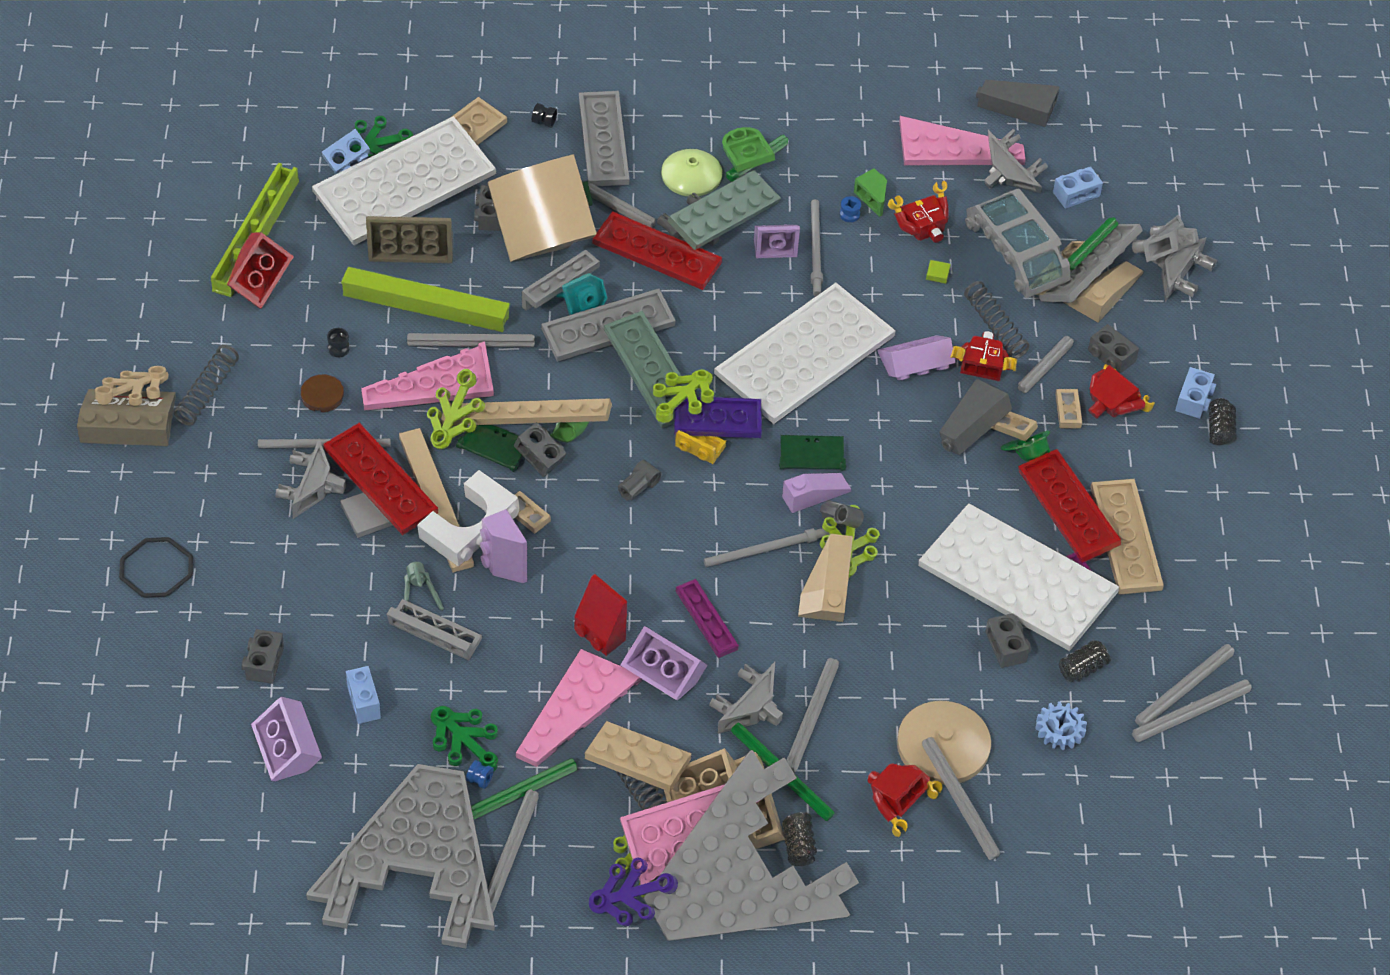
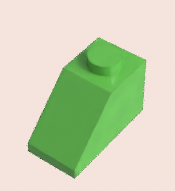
(871, 190)

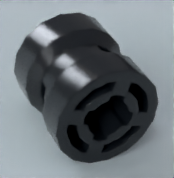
(544, 115)
(338, 342)

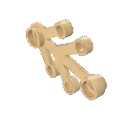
(132, 381)

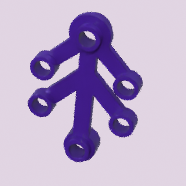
(628, 892)

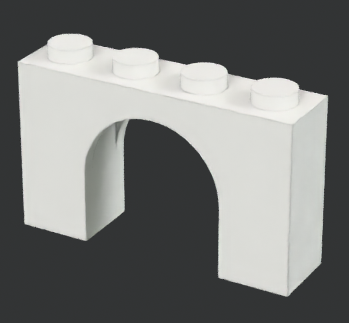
(461, 542)

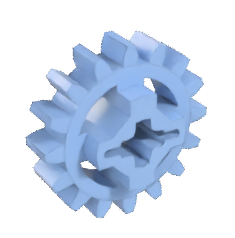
(1070, 732)

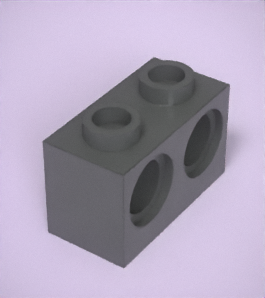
(486, 213)
(1113, 348)
(535, 452)
(1005, 635)
(267, 657)

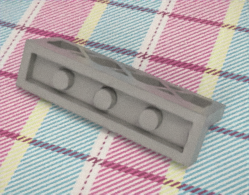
(552, 283)
(434, 633)

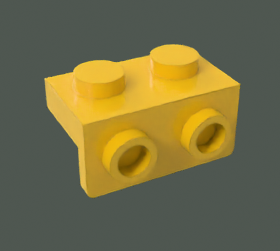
(704, 447)

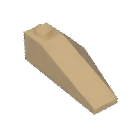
(1106, 291)
(827, 585)

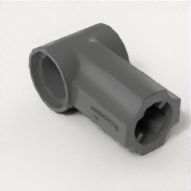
(643, 476)
(842, 514)

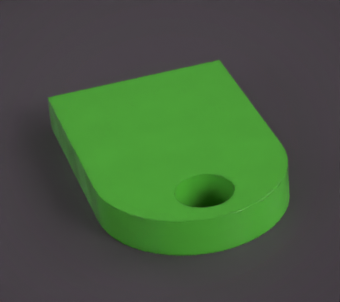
(747, 148)

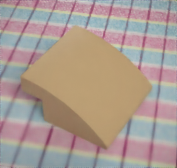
(542, 208)
(715, 771)

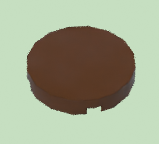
(322, 393)

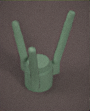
(417, 576)

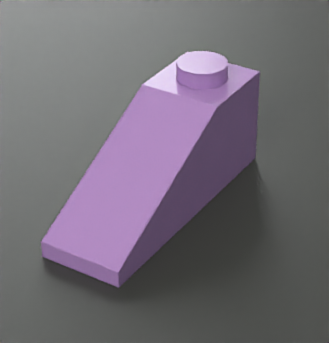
(813, 489)

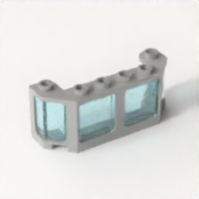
(1023, 240)

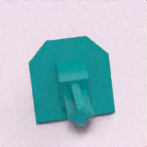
(583, 293)

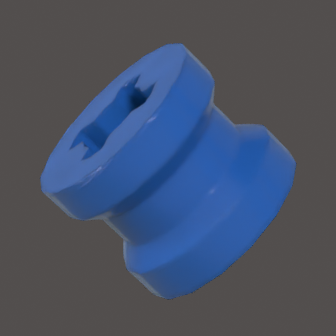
(850, 209)
(479, 774)

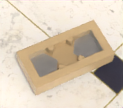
(1068, 408)
(1016, 426)
(531, 514)

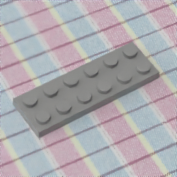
(603, 138)
(1094, 264)
(585, 330)

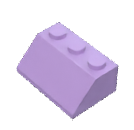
(917, 356)
(504, 547)
(663, 664)
(286, 739)

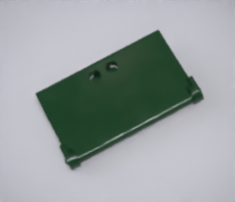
(492, 446)
(800, 454)

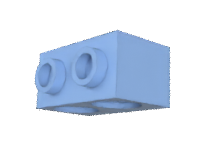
(342, 148)
(1077, 187)
(1195, 393)
(363, 694)

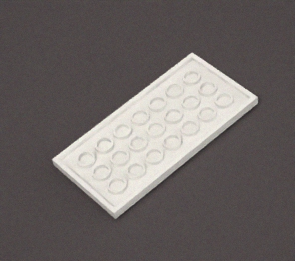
(404, 178)
(805, 352)
(1019, 576)

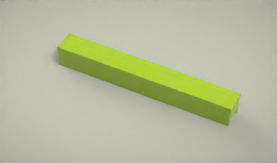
(259, 219)
(425, 299)

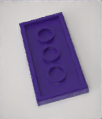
(721, 418)

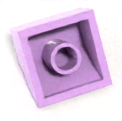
(776, 241)

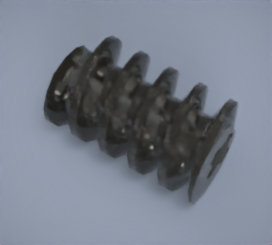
(1222, 422)
(1084, 661)
(799, 839)

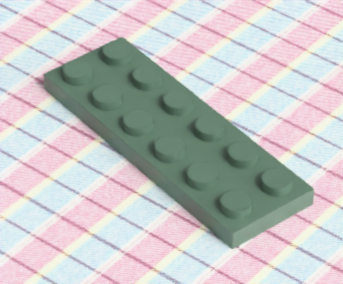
(723, 209)
(643, 357)

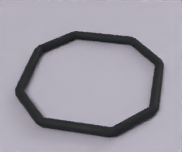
(176, 586)

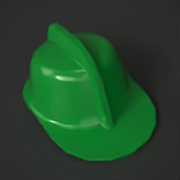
(1031, 448)

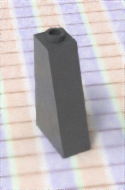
(1019, 100)
(974, 416)

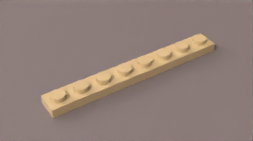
(539, 411)

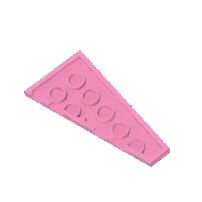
(941, 145)
(422, 384)
(576, 702)
(661, 830)

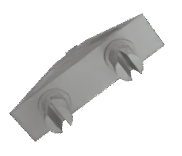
(1007, 169)
(1166, 239)
(1177, 265)
(315, 482)
(753, 705)

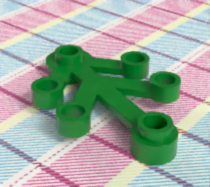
(373, 142)
(463, 735)

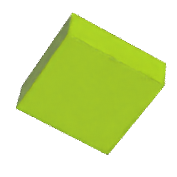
(938, 271)

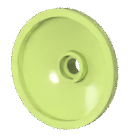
(691, 172)

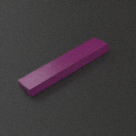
(707, 618)

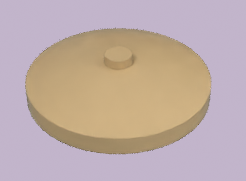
(956, 731)

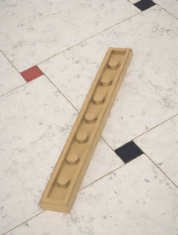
(429, 480)

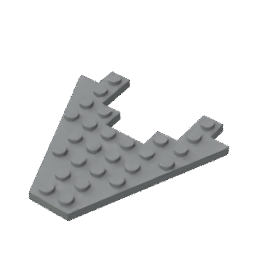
(418, 831)
(725, 880)

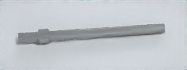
(816, 275)
(304, 443)
(808, 536)

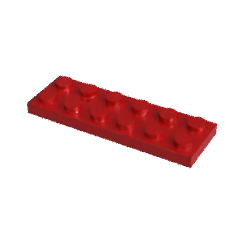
(657, 250)
(380, 478)
(1069, 505)

